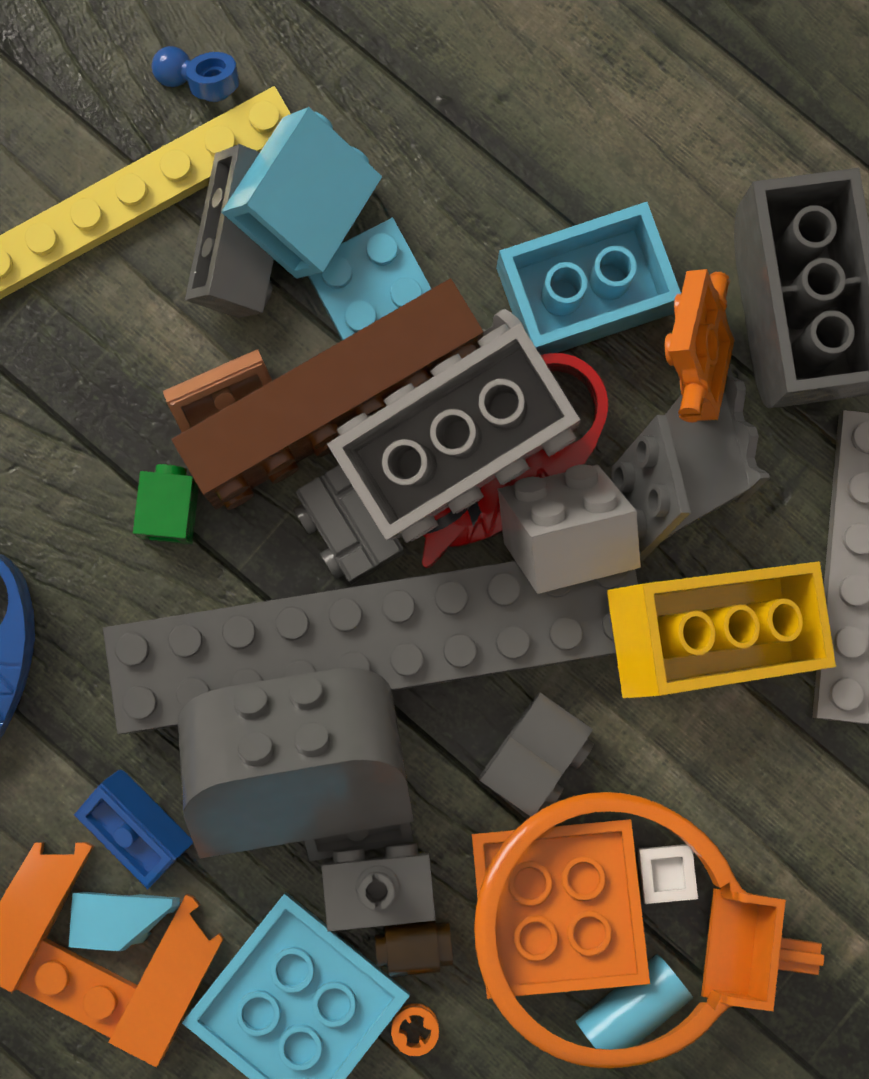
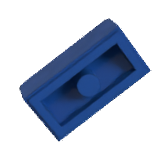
(133, 827)

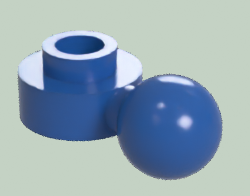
(209, 75)

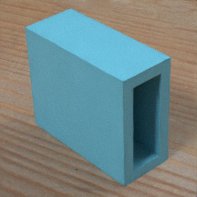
(302, 193)

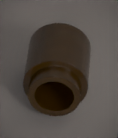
(414, 948)

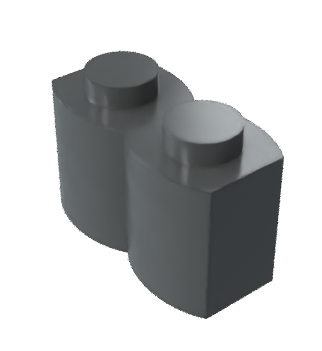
(537, 755)

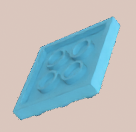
(296, 1001)

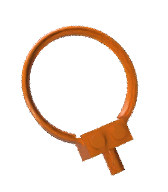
(741, 949)

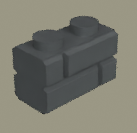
(346, 527)

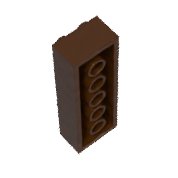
(303, 408)

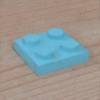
(369, 278)

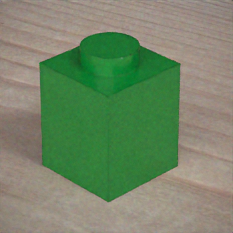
(166, 505)

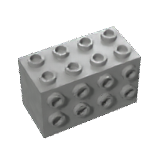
(455, 434)

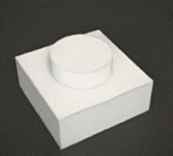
(667, 874)

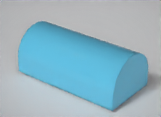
(635, 1011)

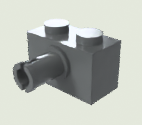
(378, 889)

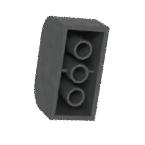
(805, 286)
(291, 761)

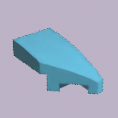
(115, 920)

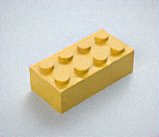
(720, 629)

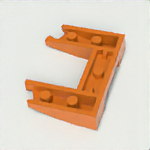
(133, 1016)

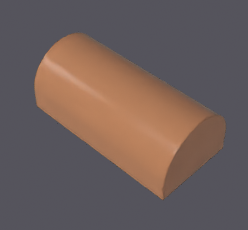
(216, 389)

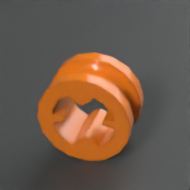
(429, 1022)

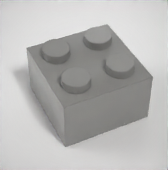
(569, 528)

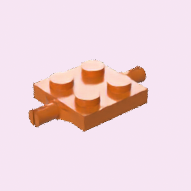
(701, 344)

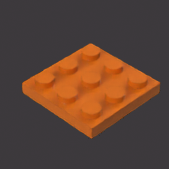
(569, 910)

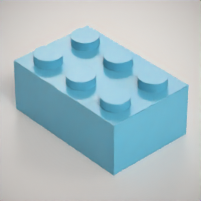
(589, 280)

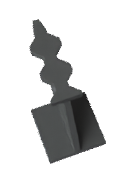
(689, 469)

